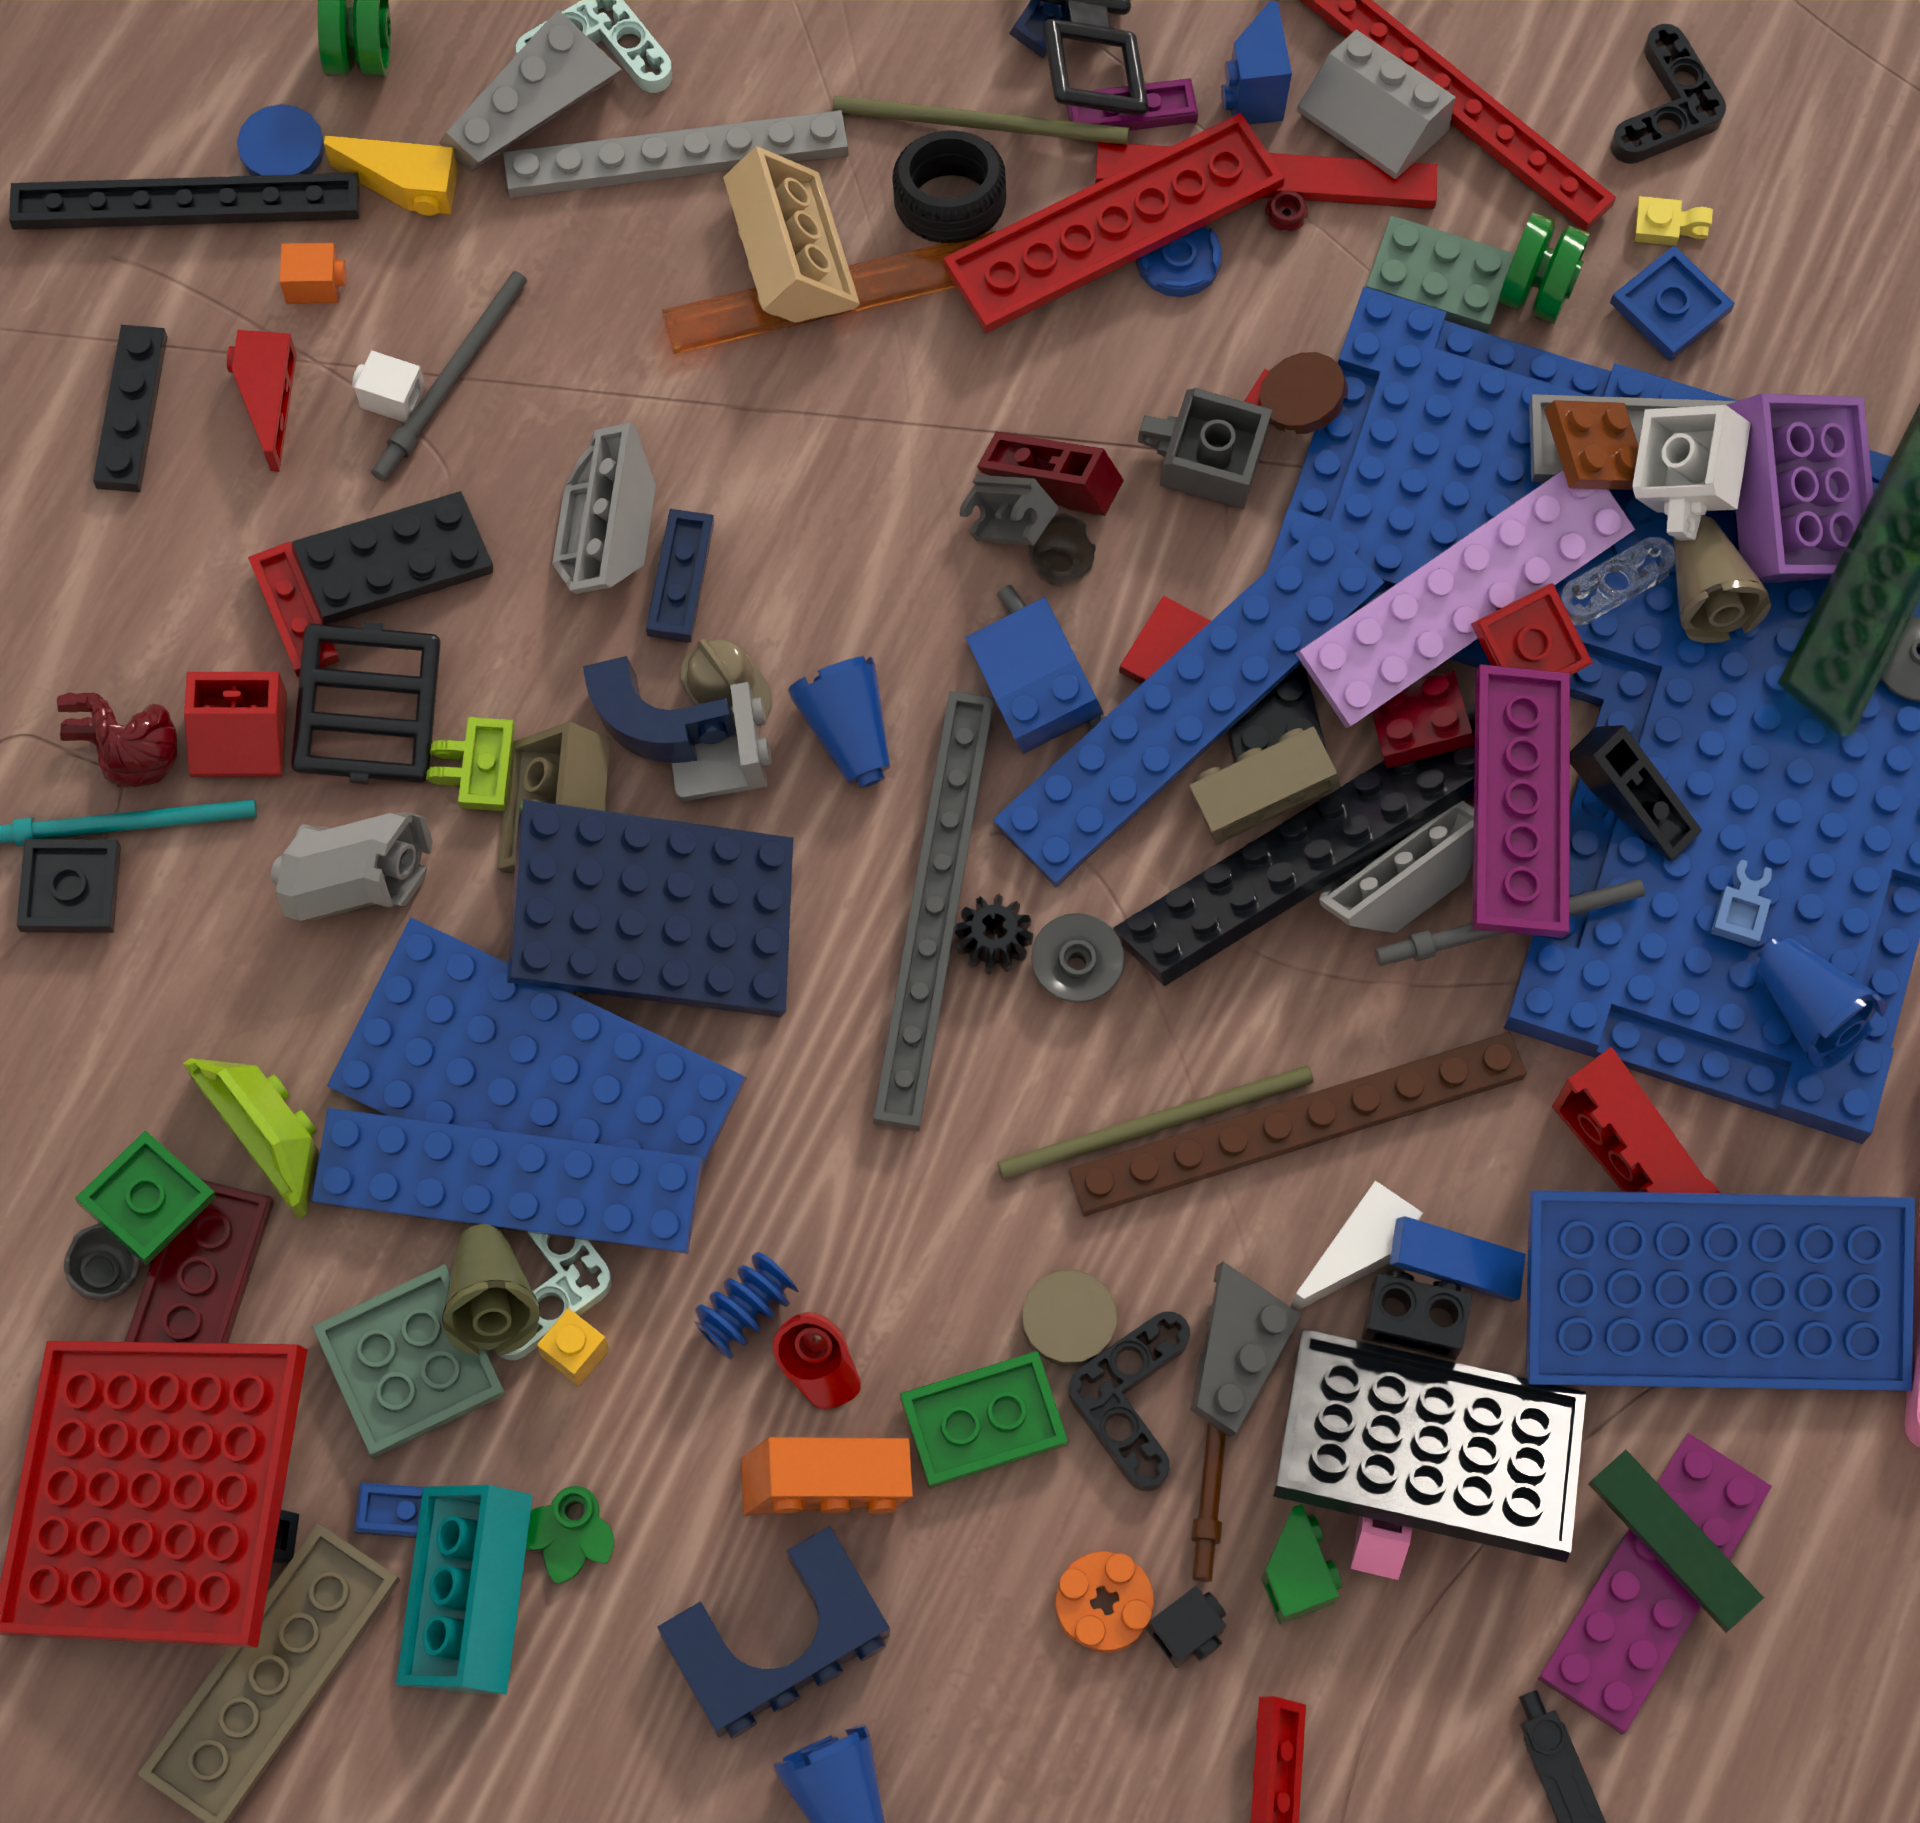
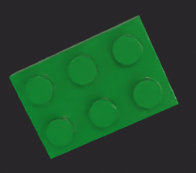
(983, 1419)

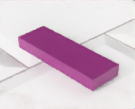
(1168, 103)

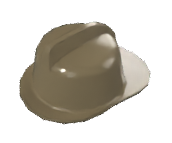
(717, 665)

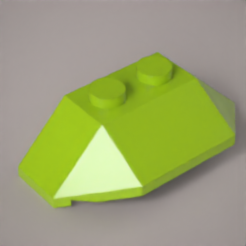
(263, 1124)

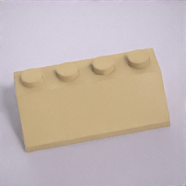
(789, 237)

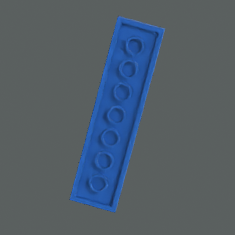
(507, 1180)

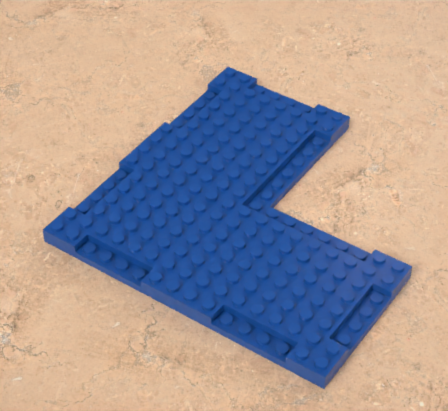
(1441, 447)

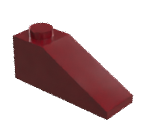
(1070, 473)

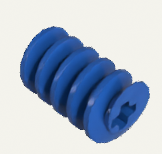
(743, 1303)

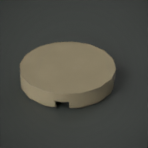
(1069, 1317)

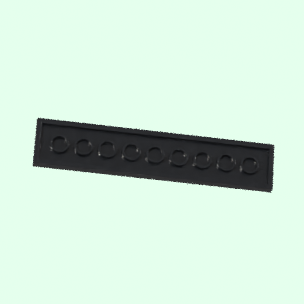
(1294, 861)

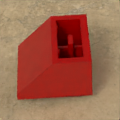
(235, 724)

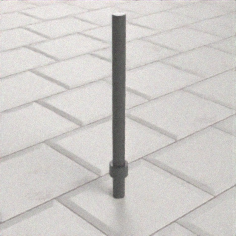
(404, 438)
(1425, 945)

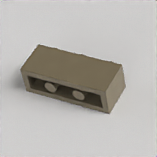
(1264, 784)

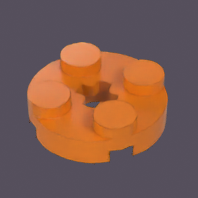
(1092, 1627)

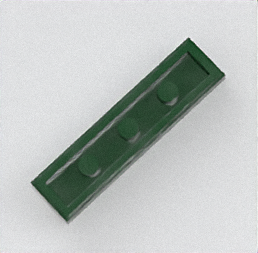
(1676, 1541)

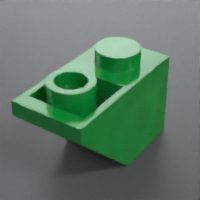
(1297, 1573)

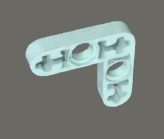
(599, 28)
(566, 1284)

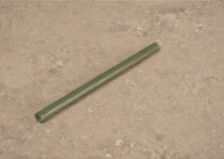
(981, 120)
(1155, 1122)

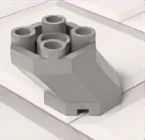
(352, 866)

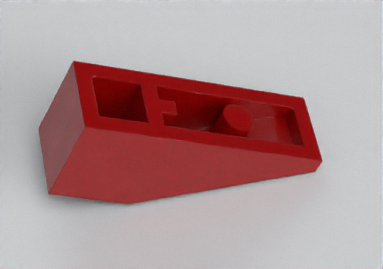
(264, 375)

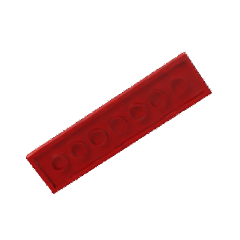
(1113, 222)

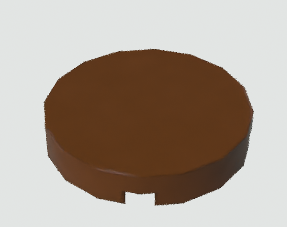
(1304, 392)

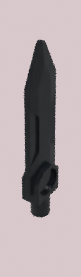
(1558, 1764)

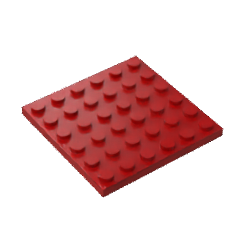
(151, 1492)

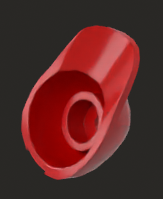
(815, 1366)

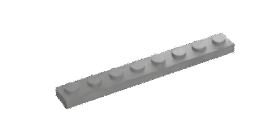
(671, 153)

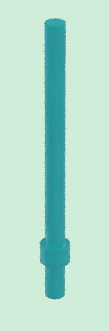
(29, 829)

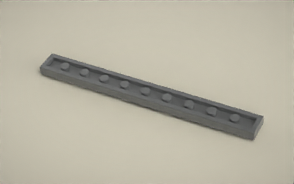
(933, 912)

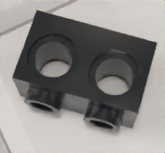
(1416, 1329)

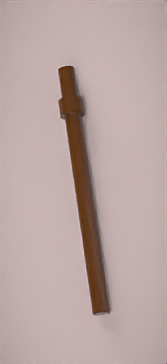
(1207, 1528)

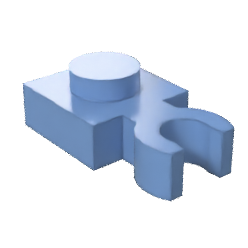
(1741, 910)

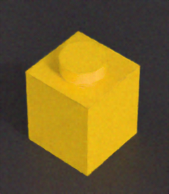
(573, 1347)

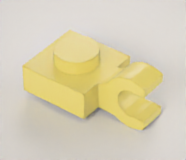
(1662, 221)

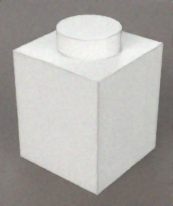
(388, 386)

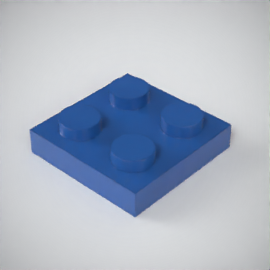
(1672, 303)

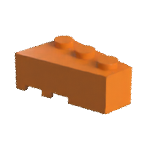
(826, 1475)

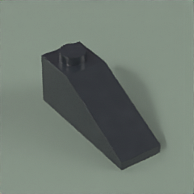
(1633, 789)

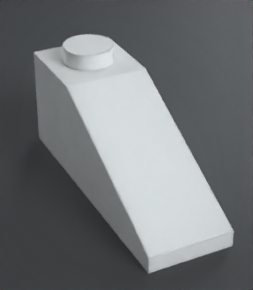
(1359, 1246)

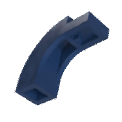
(652, 731)

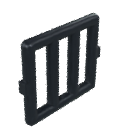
(312, 676)

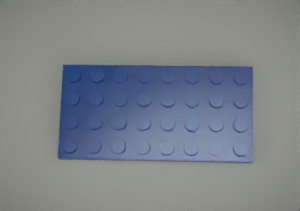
(474, 1051)
(1720, 1290)

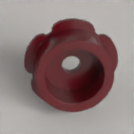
(1289, 202)

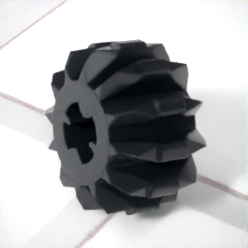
(991, 917)

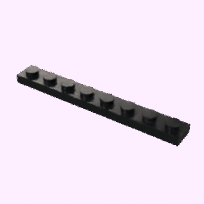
(184, 201)

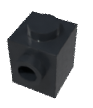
(1189, 1627)

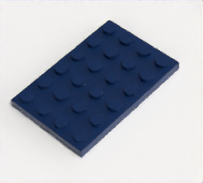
(650, 909)

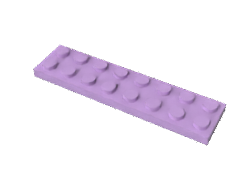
(1432, 609)

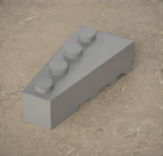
(537, 85)

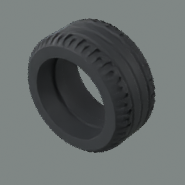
(943, 155)

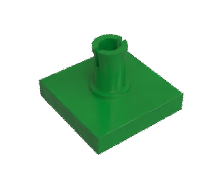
(145, 1197)

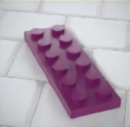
(1521, 801)
(1636, 1605)

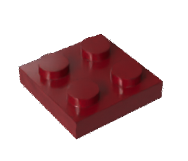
(1423, 721)

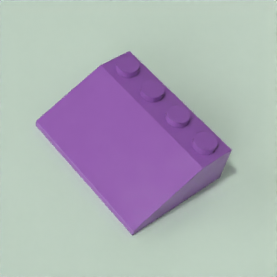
(1801, 483)

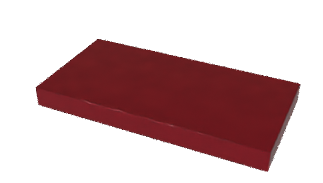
(203, 1272)

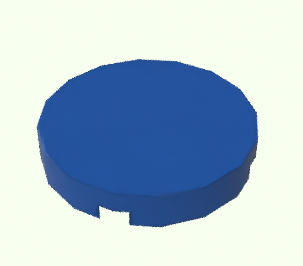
(280, 142)
(1183, 265)

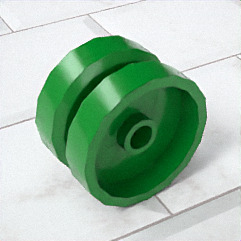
(354, 30)
(1544, 268)

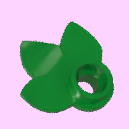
(569, 1541)

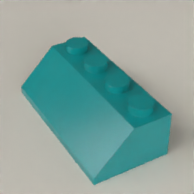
(464, 1589)

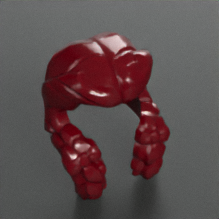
(127, 754)

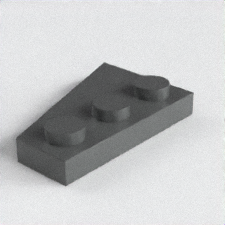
(1240, 1348)

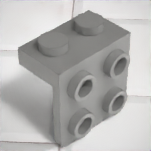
(733, 763)

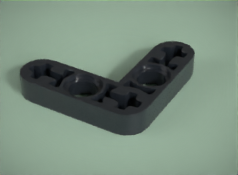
(1684, 100)
(1113, 1402)

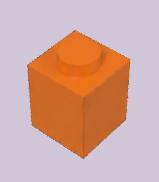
(311, 273)

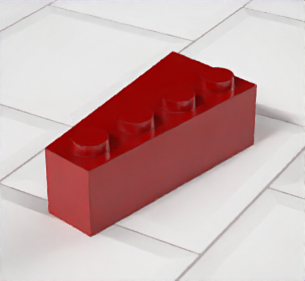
(1626, 1130)

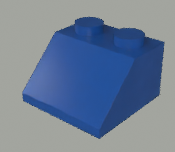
(1259, 70)

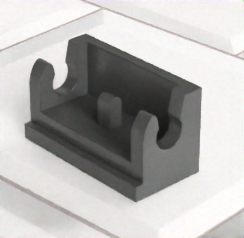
(1010, 509)

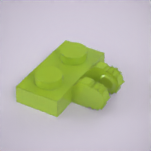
(484, 766)

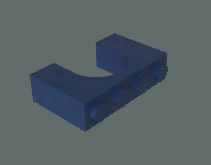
(737, 1692)

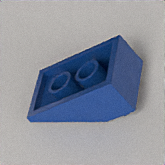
(1034, 675)

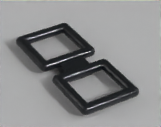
(1090, 23)

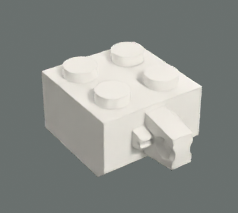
(1690, 464)

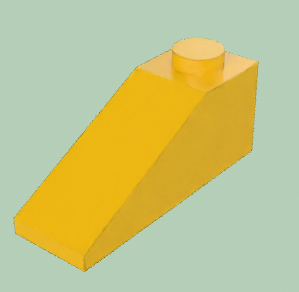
(406, 173)

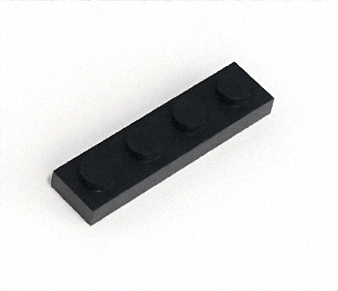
(130, 408)

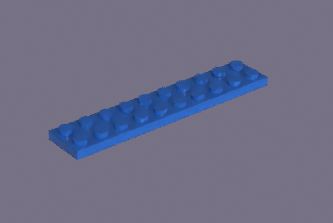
(1186, 704)

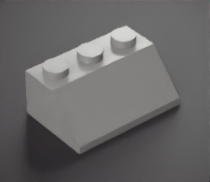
(1377, 104)

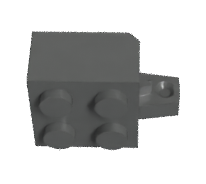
(1209, 446)

